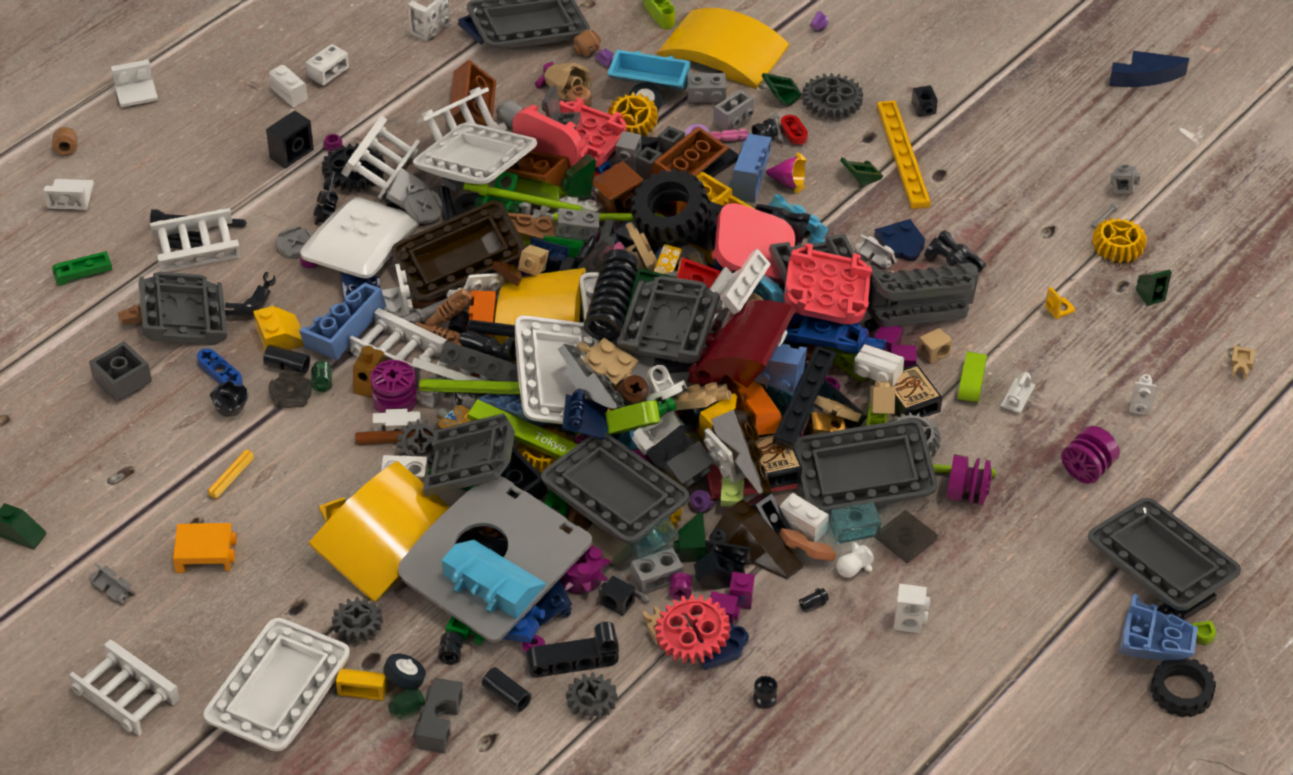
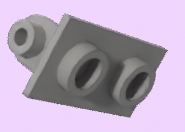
(118, 588)

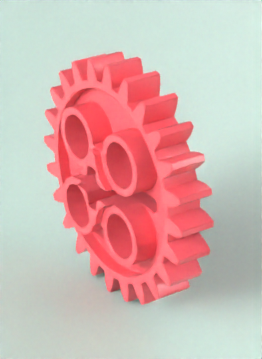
(673, 638)

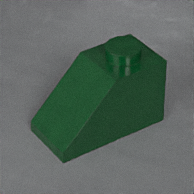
(579, 178)
(1153, 286)
(20, 527)
(692, 539)

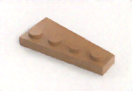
(533, 227)

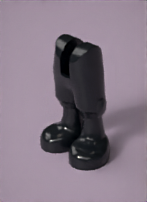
(797, 221)
(958, 255)
(489, 345)

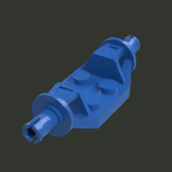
(830, 334)

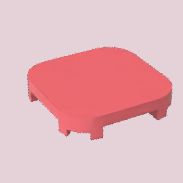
(598, 129)
(550, 135)
(745, 230)
(827, 285)

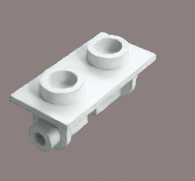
(882, 255)
(1018, 393)
(1143, 396)

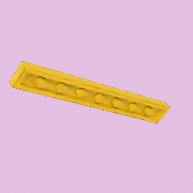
(903, 155)

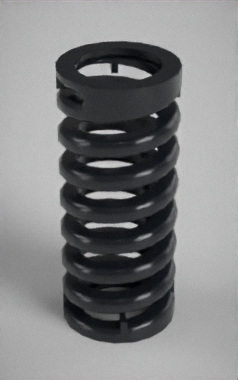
(611, 295)

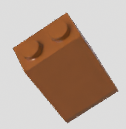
(616, 188)

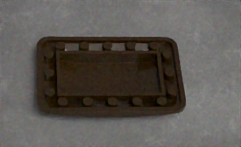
(456, 248)

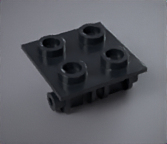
(327, 201)
(734, 552)

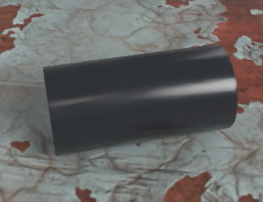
(286, 359)
(506, 689)

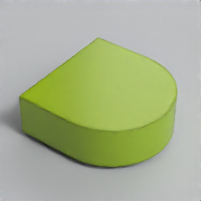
(1205, 633)

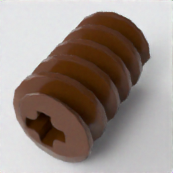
(633, 390)

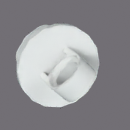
(665, 387)

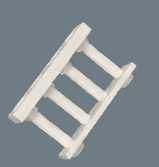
(475, 93)
(371, 142)
(195, 256)
(737, 286)
(401, 330)
(131, 667)

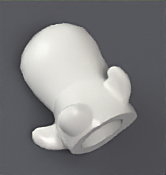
(852, 563)

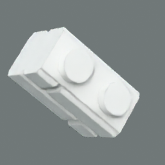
(288, 85)
(878, 365)
(805, 517)

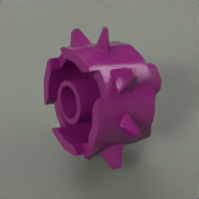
(586, 572)

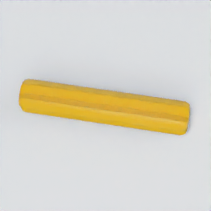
(230, 474)

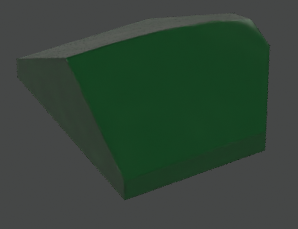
(782, 88)
(864, 173)

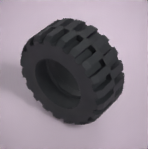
(663, 189)

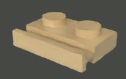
(837, 409)

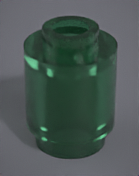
(321, 376)
(406, 703)

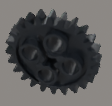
(336, 162)

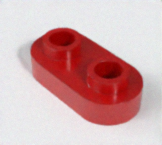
(794, 129)

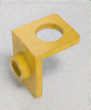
(1053, 304)
(328, 509)

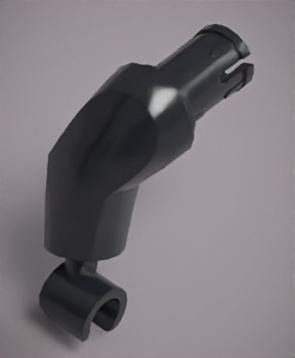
(253, 303)

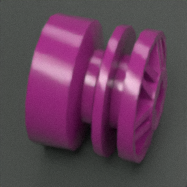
(393, 386)
(1090, 454)
(969, 479)

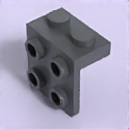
(551, 106)

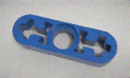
(216, 362)

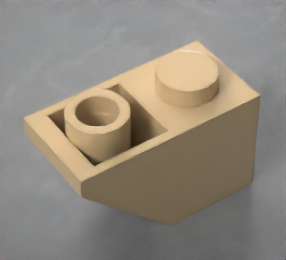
(882, 398)

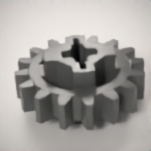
(411, 443)
(357, 619)
(591, 696)

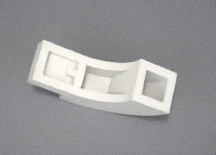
(649, 436)

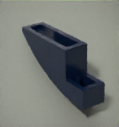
(1148, 70)

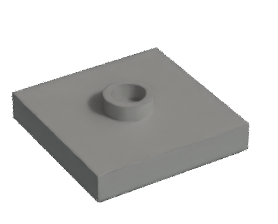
(402, 185)

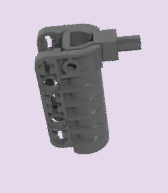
(921, 294)

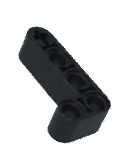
(575, 655)

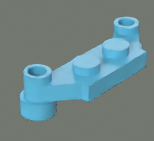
(817, 229)

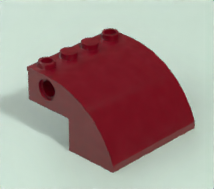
(742, 343)

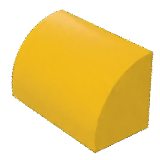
(361, 684)

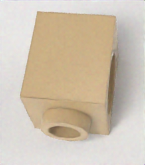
(533, 260)
(935, 345)

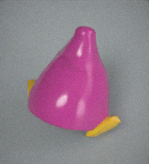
(790, 172)

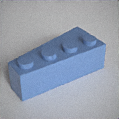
(750, 167)
(331, 333)
(784, 368)

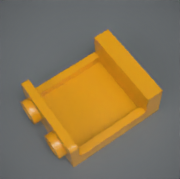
(204, 545)

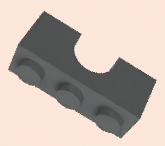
(646, 158)
(442, 698)

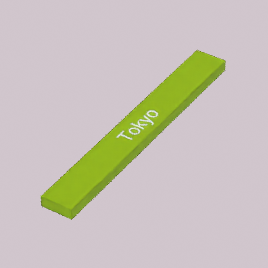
(525, 432)

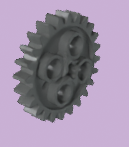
(832, 96)

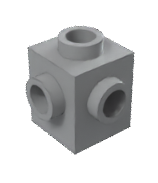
(1125, 179)

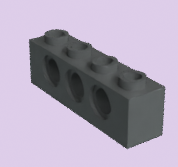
(478, 362)

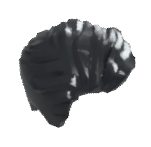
(229, 398)

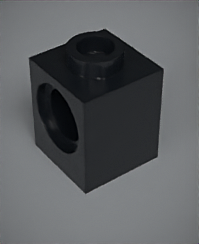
(924, 101)
(617, 595)

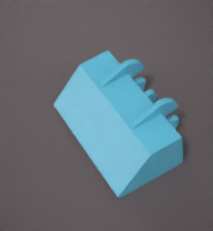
(650, 68)
(491, 578)

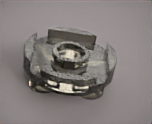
(290, 379)

